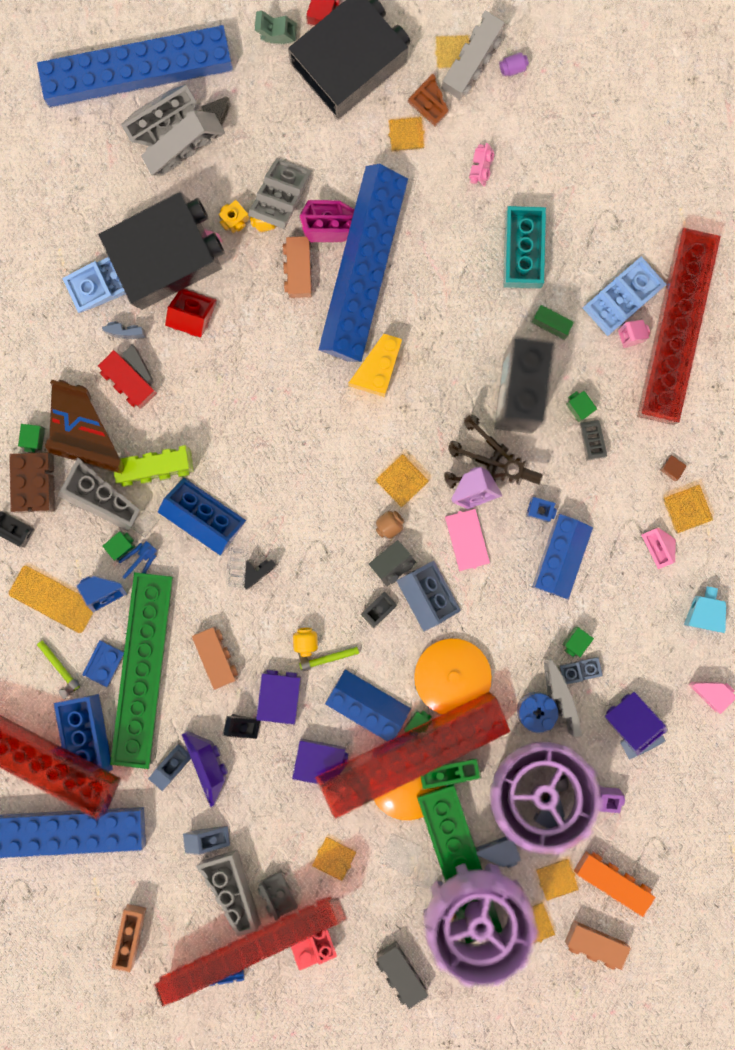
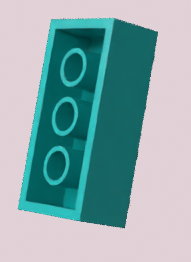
(524, 247)

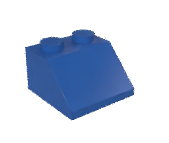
(99, 592)

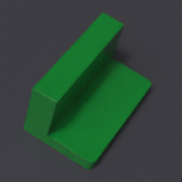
(552, 322)

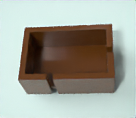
(31, 484)

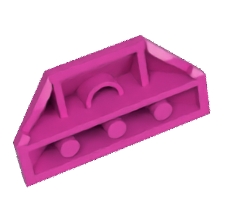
(326, 220)

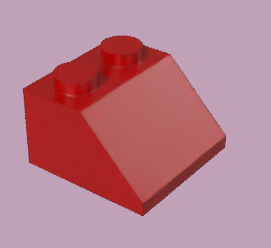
(190, 312)

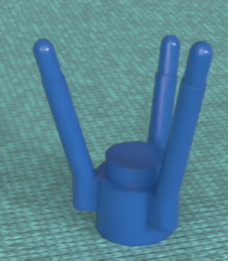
(145, 551)

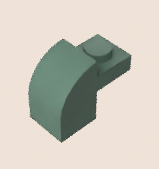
(275, 30)

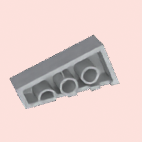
(474, 56)
(181, 141)
(97, 496)

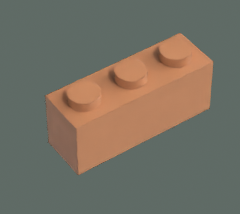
(297, 267)
(215, 657)
(128, 938)
(597, 945)

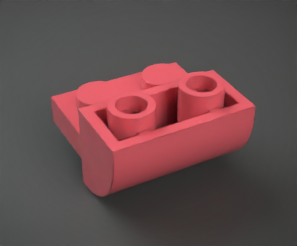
(314, 950)

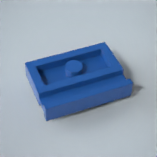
(103, 663)

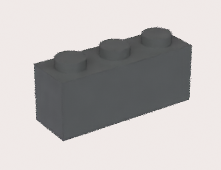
(401, 975)

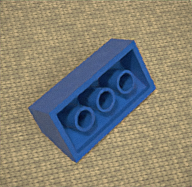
(201, 516)
(562, 556)
(368, 706)
(83, 729)

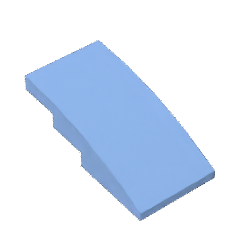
(93, 285)
(624, 296)

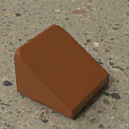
(673, 468)

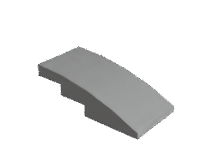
(280, 193)
(558, 690)

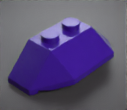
(207, 765)

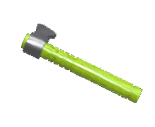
(307, 664)
(72, 684)

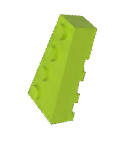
(155, 465)

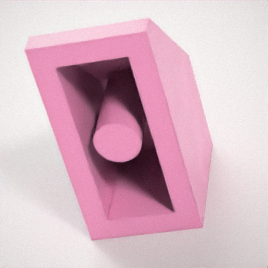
(634, 333)
(715, 694)

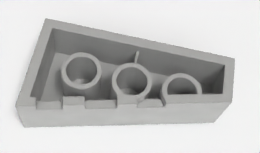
(231, 890)

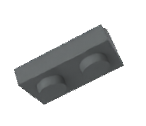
(277, 895)

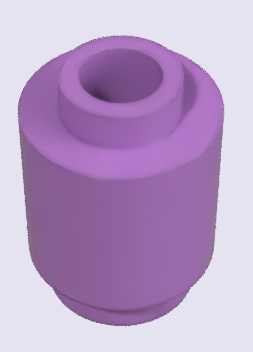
(513, 64)

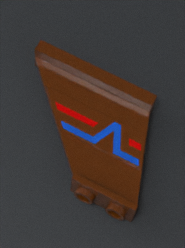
(78, 430)

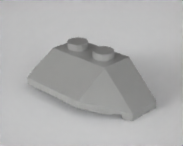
(159, 116)

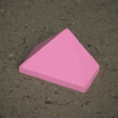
(660, 546)

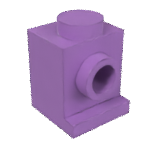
(612, 799)

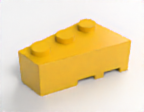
(378, 367)

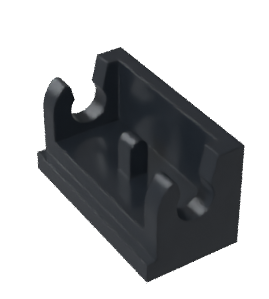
(14, 530)

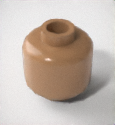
(389, 524)

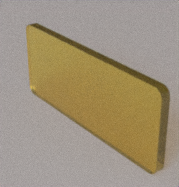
(51, 599)

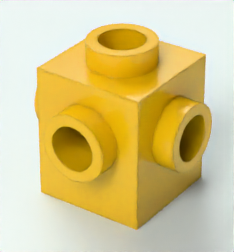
(233, 217)

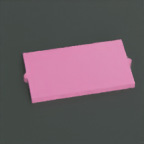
(467, 540)

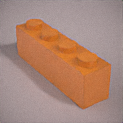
(614, 883)

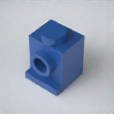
(535, 504)

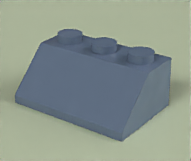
(428, 596)

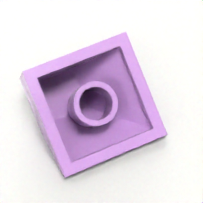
(476, 489)

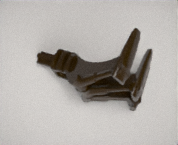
(471, 422)

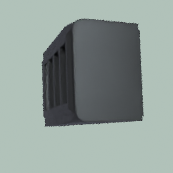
(134, 358)
(591, 456)

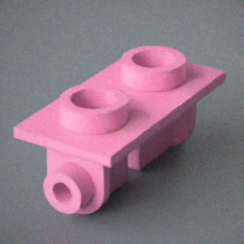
(484, 156)

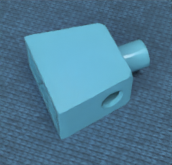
(707, 612)

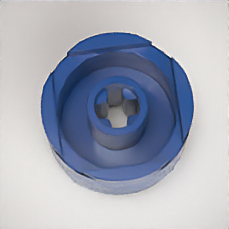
(545, 720)

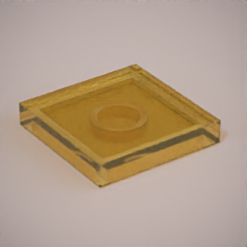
(402, 480)
(687, 509)

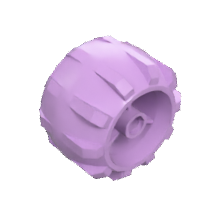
(586, 798)
(484, 962)

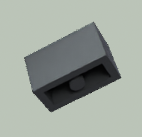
(392, 563)

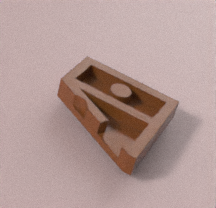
(429, 101)

